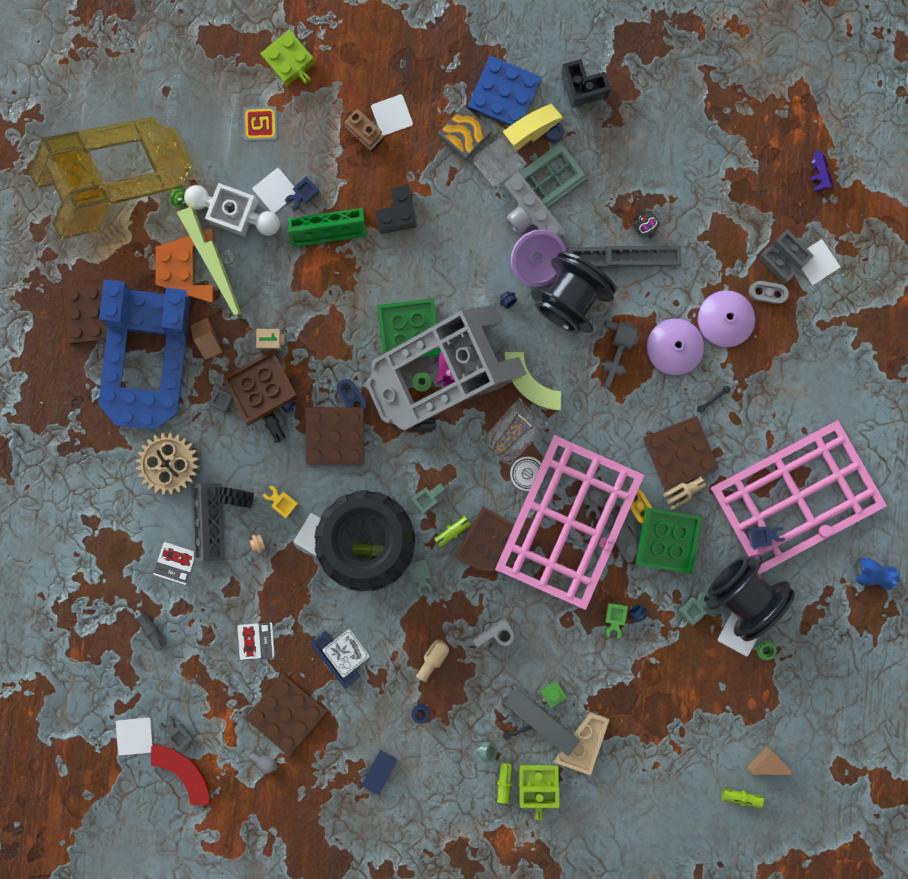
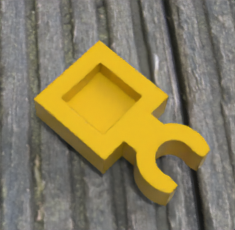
(282, 503)

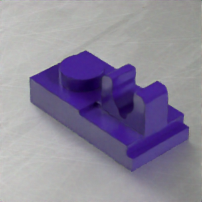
(820, 163)

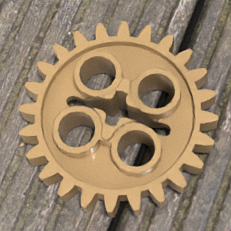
(154, 475)

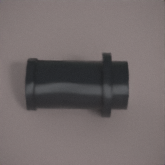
(429, 424)

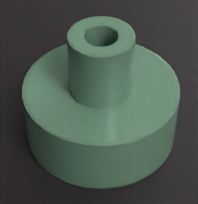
(487, 751)

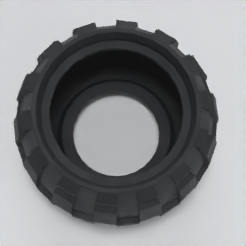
(388, 565)

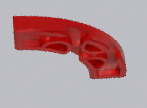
(185, 769)

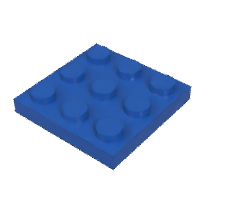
(504, 91)

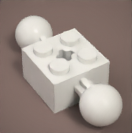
(227, 199)

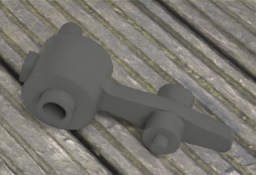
(624, 337)

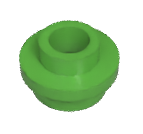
(177, 197)
(426, 386)
(772, 650)

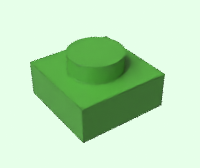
(553, 694)

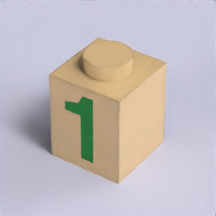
(270, 339)

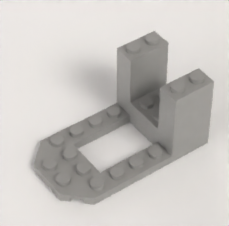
(468, 358)

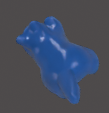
(876, 574)

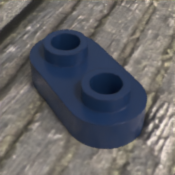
(352, 396)

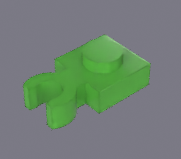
(616, 616)

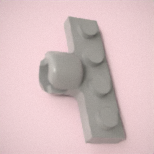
(530, 208)

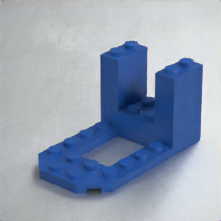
(143, 313)

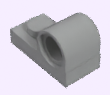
(484, 637)

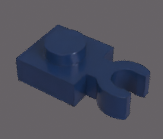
(304, 191)
(762, 536)

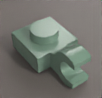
(426, 499)

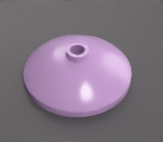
(537, 270)
(714, 321)
(662, 347)

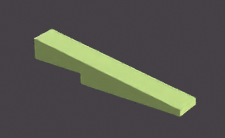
(210, 255)

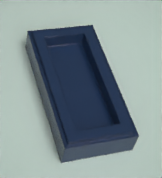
(379, 772)

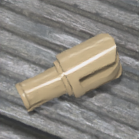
(685, 491)
(433, 658)

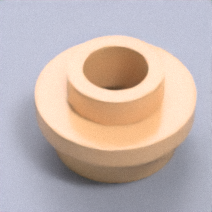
(257, 543)

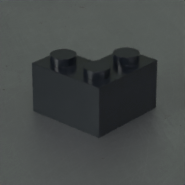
(583, 88)
(401, 215)

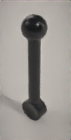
(701, 408)
(507, 735)

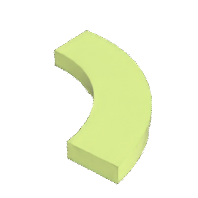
(532, 389)

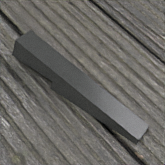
(629, 256)

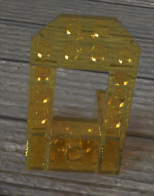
(85, 198)

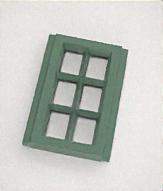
(564, 188)

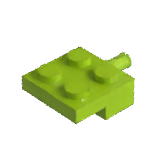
(288, 59)
(538, 787)

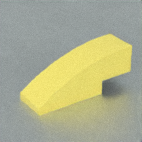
(532, 126)

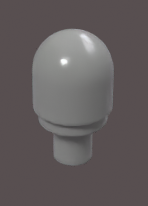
(263, 763)

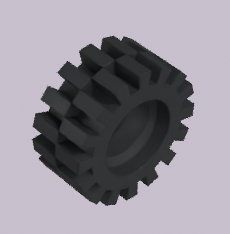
(235, 497)

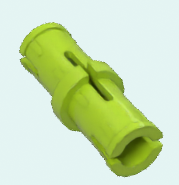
(452, 532)
(742, 798)

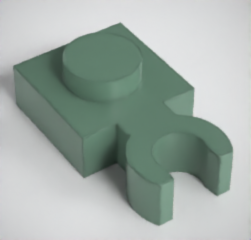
(419, 573)
(693, 609)

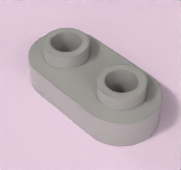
(767, 292)

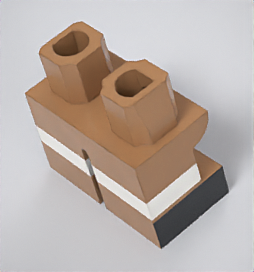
(364, 130)

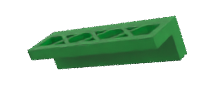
(326, 229)

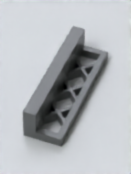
(201, 523)

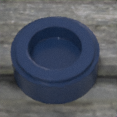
(555, 133)

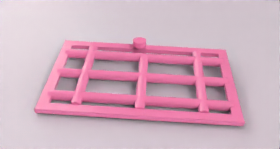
(798, 496)
(569, 522)

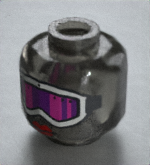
(646, 224)

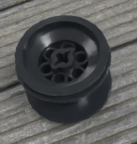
(573, 293)
(750, 597)

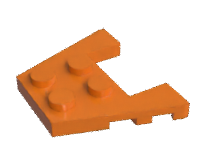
(176, 267)

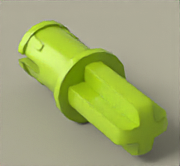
(367, 549)
(504, 783)

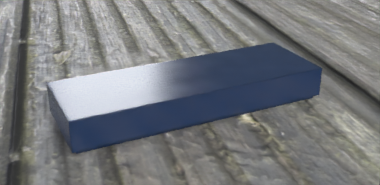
(319, 644)

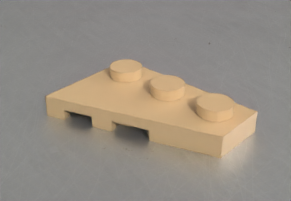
(585, 753)

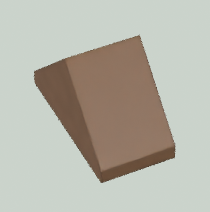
(206, 339)
(768, 764)

